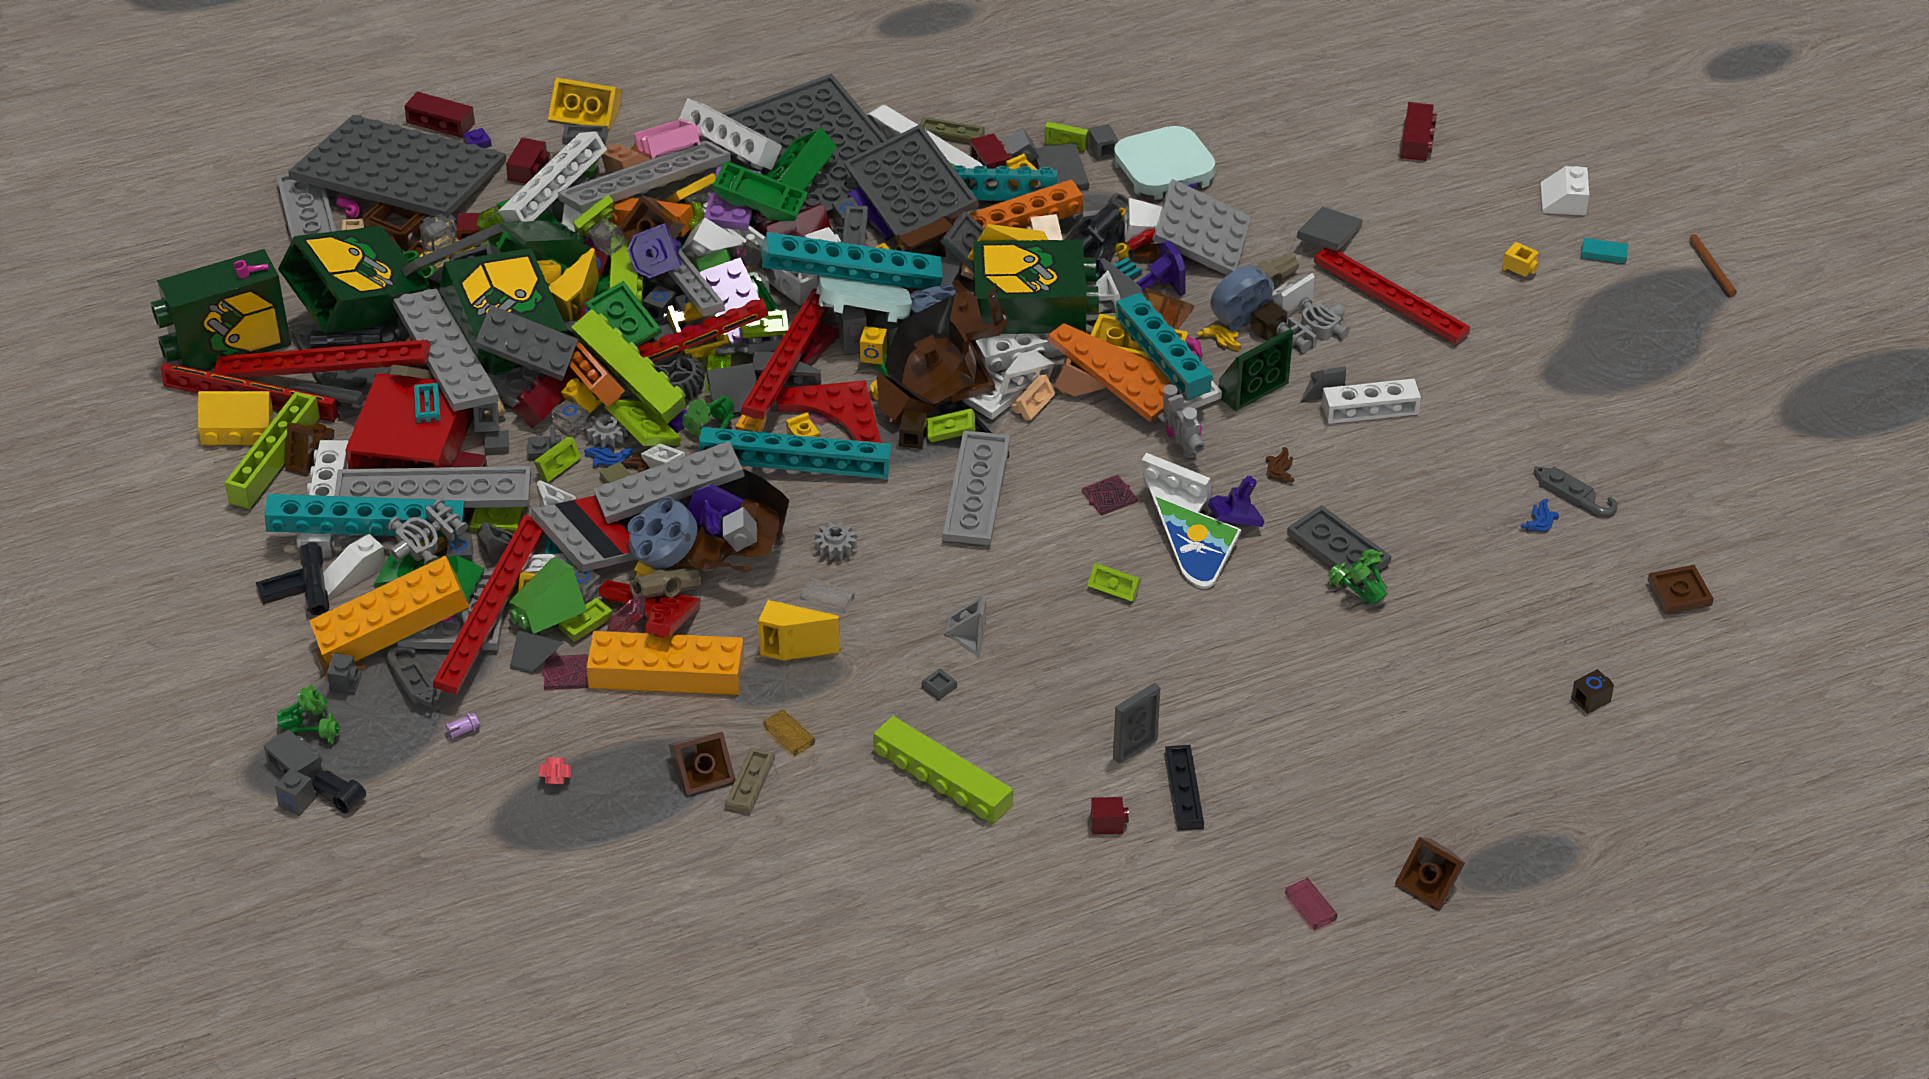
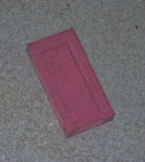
(627, 615)
(1311, 903)

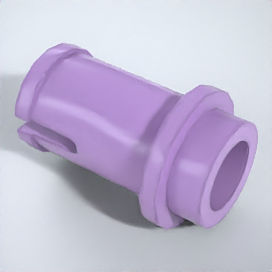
(463, 725)

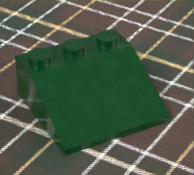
(549, 239)
(1257, 372)

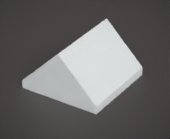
(1293, 293)

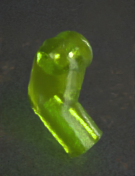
(698, 214)

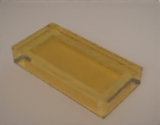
(789, 732)

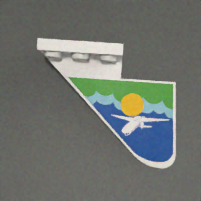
(1196, 539)

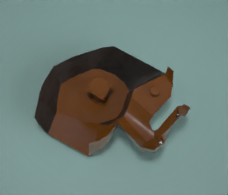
(937, 345)
(764, 504)

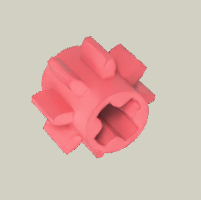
(554, 770)

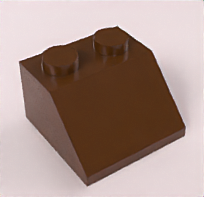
(647, 215)

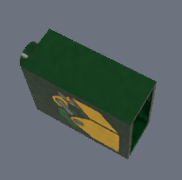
(349, 277)
(502, 280)
(1037, 283)
(219, 314)

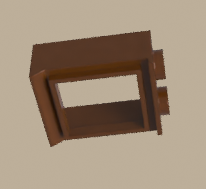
(381, 211)
(924, 234)

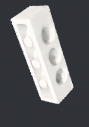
(1001, 351)
(1371, 401)

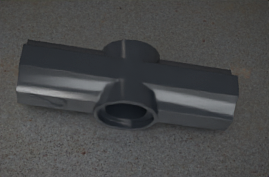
(1094, 230)

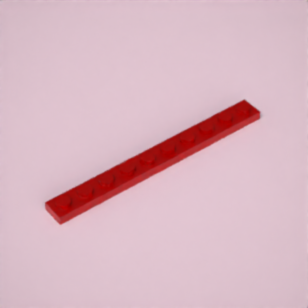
(784, 358)
(324, 359)
(488, 607)

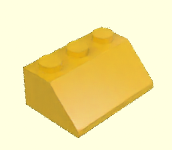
(584, 103)
(233, 416)

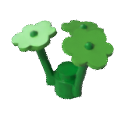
(700, 413)

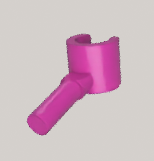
(243, 270)

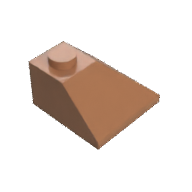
(1075, 380)

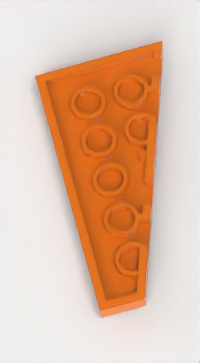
(1122, 372)

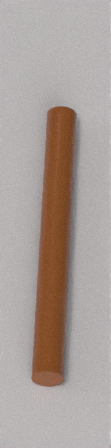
(1713, 266)

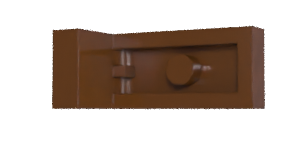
(302, 443)

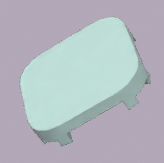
(1164, 155)
(881, 297)

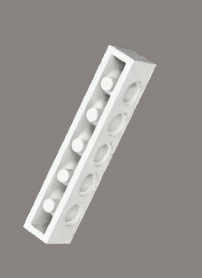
(731, 135)
(554, 177)
(327, 460)

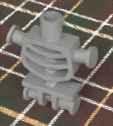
(1315, 323)
(1184, 422)
(418, 530)

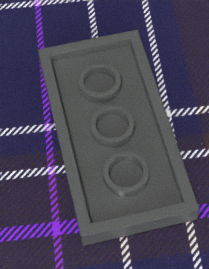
(526, 342)
(1333, 539)

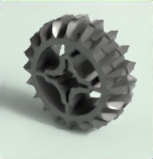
(683, 372)

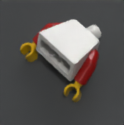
(1139, 225)

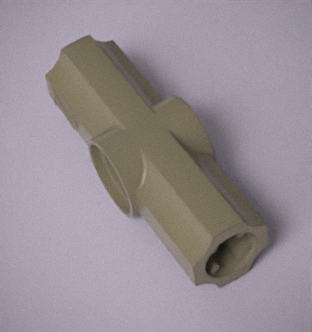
(1280, 268)
(666, 582)

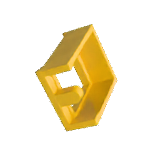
(691, 313)

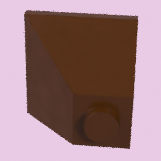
(896, 399)
(702, 762)
(1430, 871)

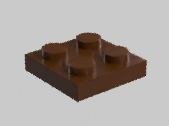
(1680, 589)

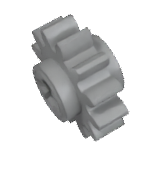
(606, 430)
(835, 540)

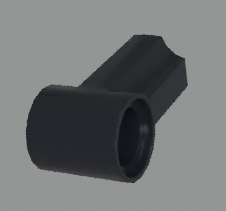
(342, 793)

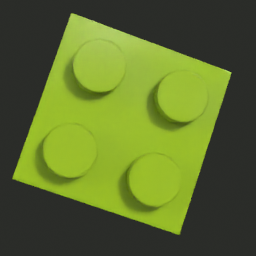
(602, 209)

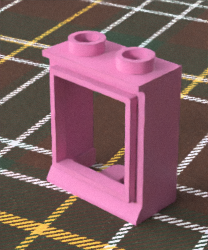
(667, 138)

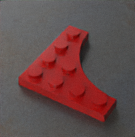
(841, 402)
(663, 612)

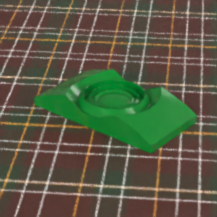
(759, 192)
(467, 572)

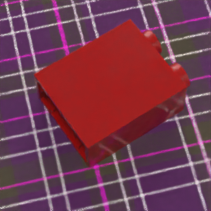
(390, 436)

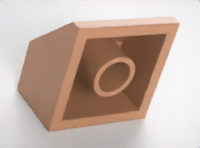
(620, 157)

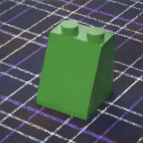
(548, 598)

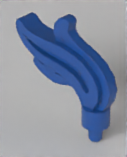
(605, 457)
(1542, 516)

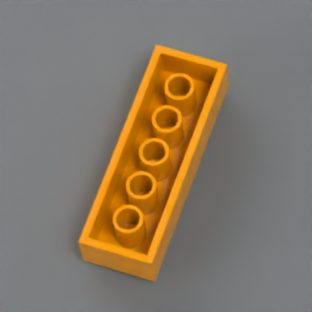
(390, 612)
(665, 664)

